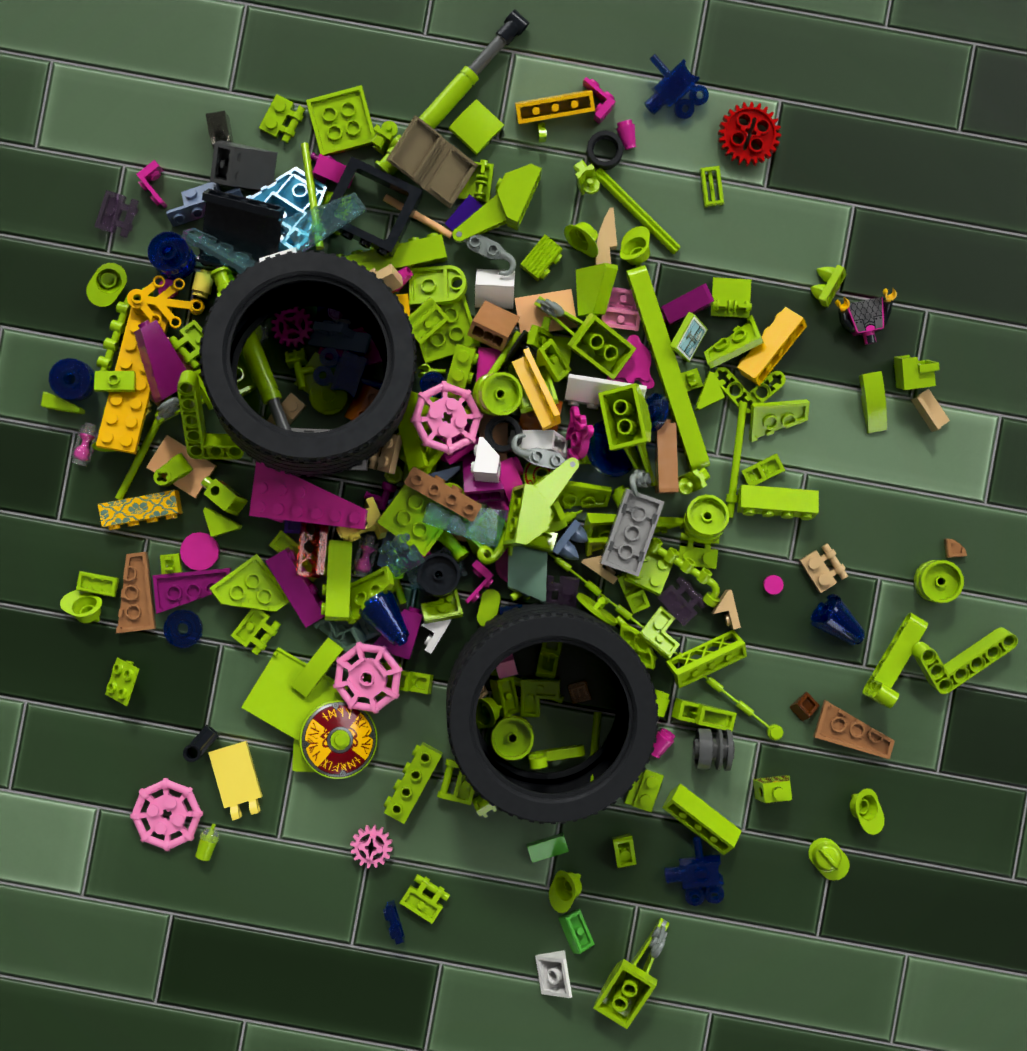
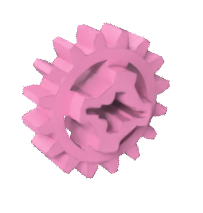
(379, 847)

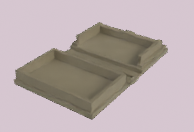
(432, 162)

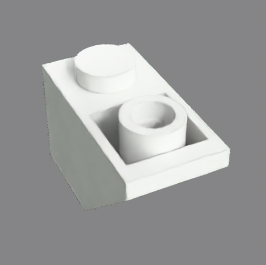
(487, 462)

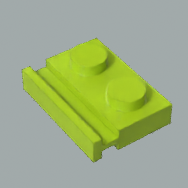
(427, 320)
(645, 790)

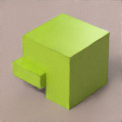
(914, 373)

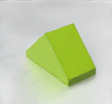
(710, 392)
(218, 523)

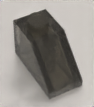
(219, 127)

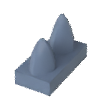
(565, 547)

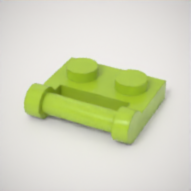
(463, 790)

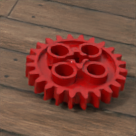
(732, 128)

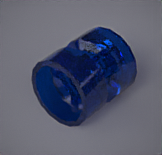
(430, 380)

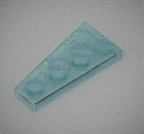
(318, 223)
(484, 529)

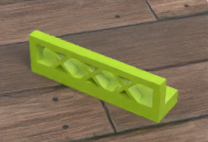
(710, 661)

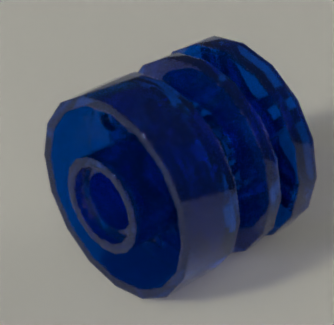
(171, 255)
(61, 376)

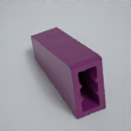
(159, 360)

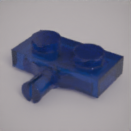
(395, 930)

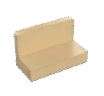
(930, 410)

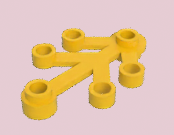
(162, 301)

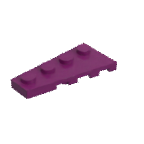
(184, 587)

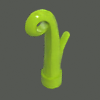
(458, 551)
(493, 555)

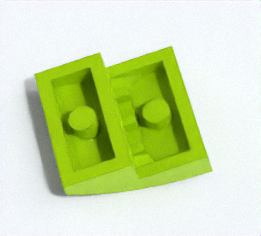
(476, 127)

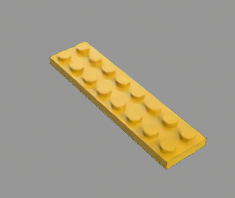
(127, 411)

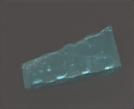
(221, 250)

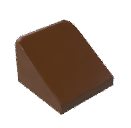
(804, 706)

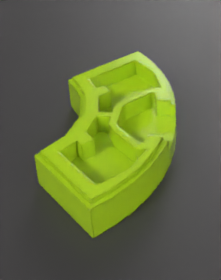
(642, 649)

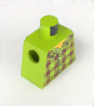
(773, 788)

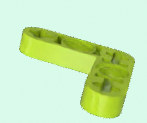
(751, 395)
(540, 758)

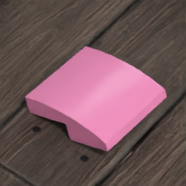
(622, 310)

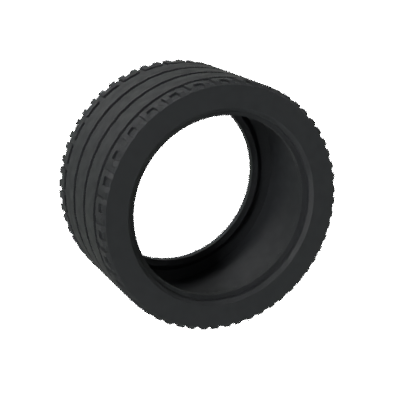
(307, 281)
(565, 793)

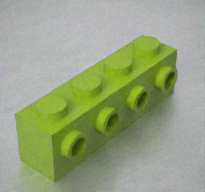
(460, 370)
(778, 502)
(338, 581)
(413, 782)
(698, 815)

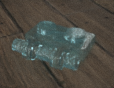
(405, 559)

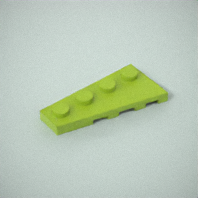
(582, 495)

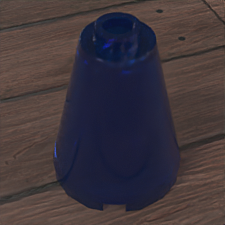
(385, 617)
(837, 620)

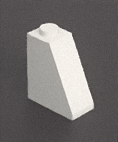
(542, 439)

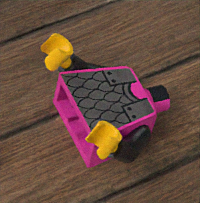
(866, 316)

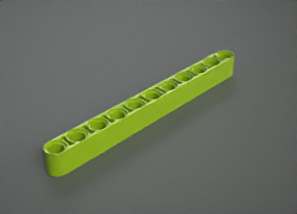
(667, 368)

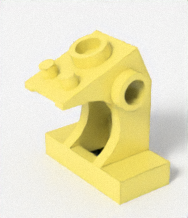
(373, 515)

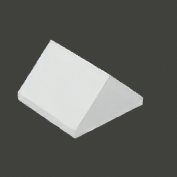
(494, 288)
(554, 974)

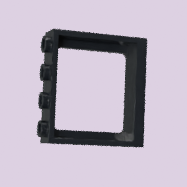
(389, 246)

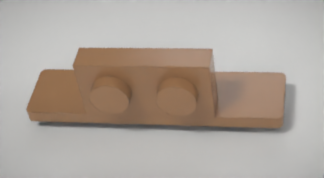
(443, 494)

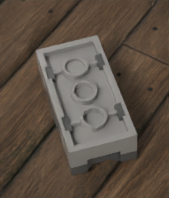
(631, 532)

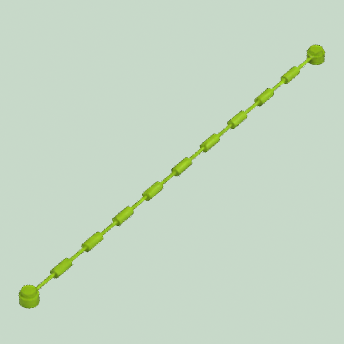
(774, 731)

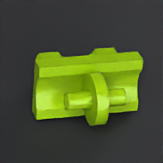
(384, 136)
(586, 178)
(693, 481)

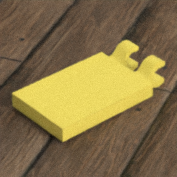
(236, 778)

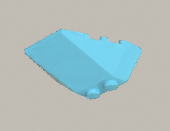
(292, 193)

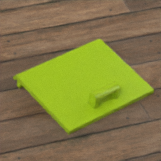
(278, 702)

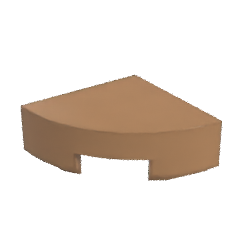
(954, 549)

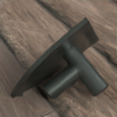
(517, 350)

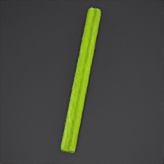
(642, 216)

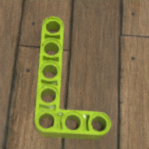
(198, 442)
(893, 661)
(966, 664)

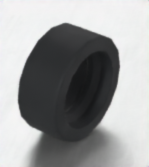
(601, 135)
(491, 425)

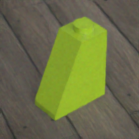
(594, 288)

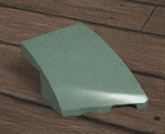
(528, 572)
(346, 634)

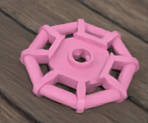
(450, 407)
(378, 678)
(163, 825)

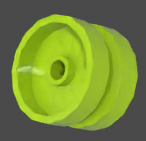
(499, 383)
(705, 519)
(942, 590)
(515, 726)

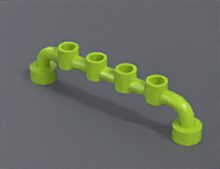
(118, 326)
(688, 567)

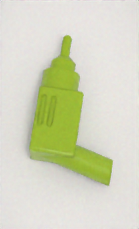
(558, 525)

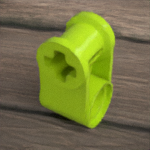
(174, 469)

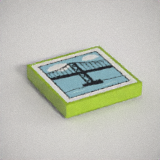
(688, 337)

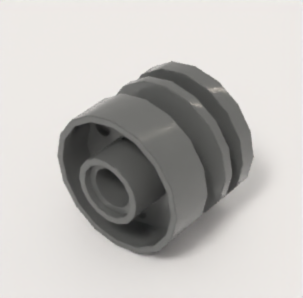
(713, 749)

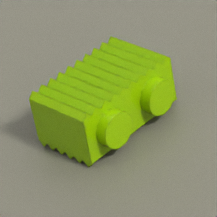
(541, 258)

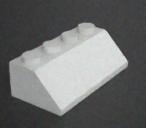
(586, 389)

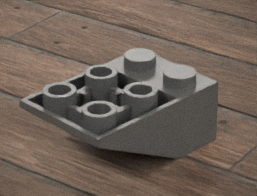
(242, 165)

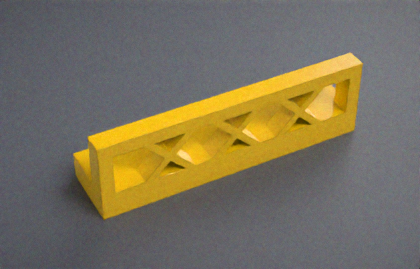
(536, 391)

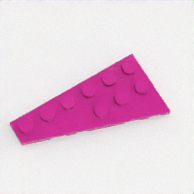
(294, 499)

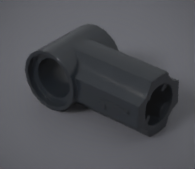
(201, 743)

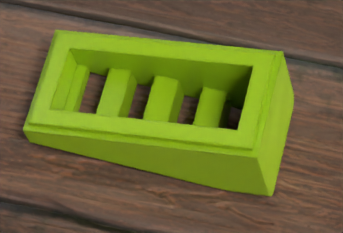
(54, 402)

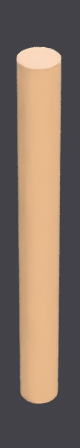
(420, 217)

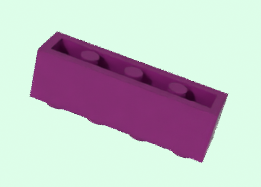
(297, 588)

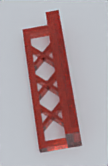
(318, 553)

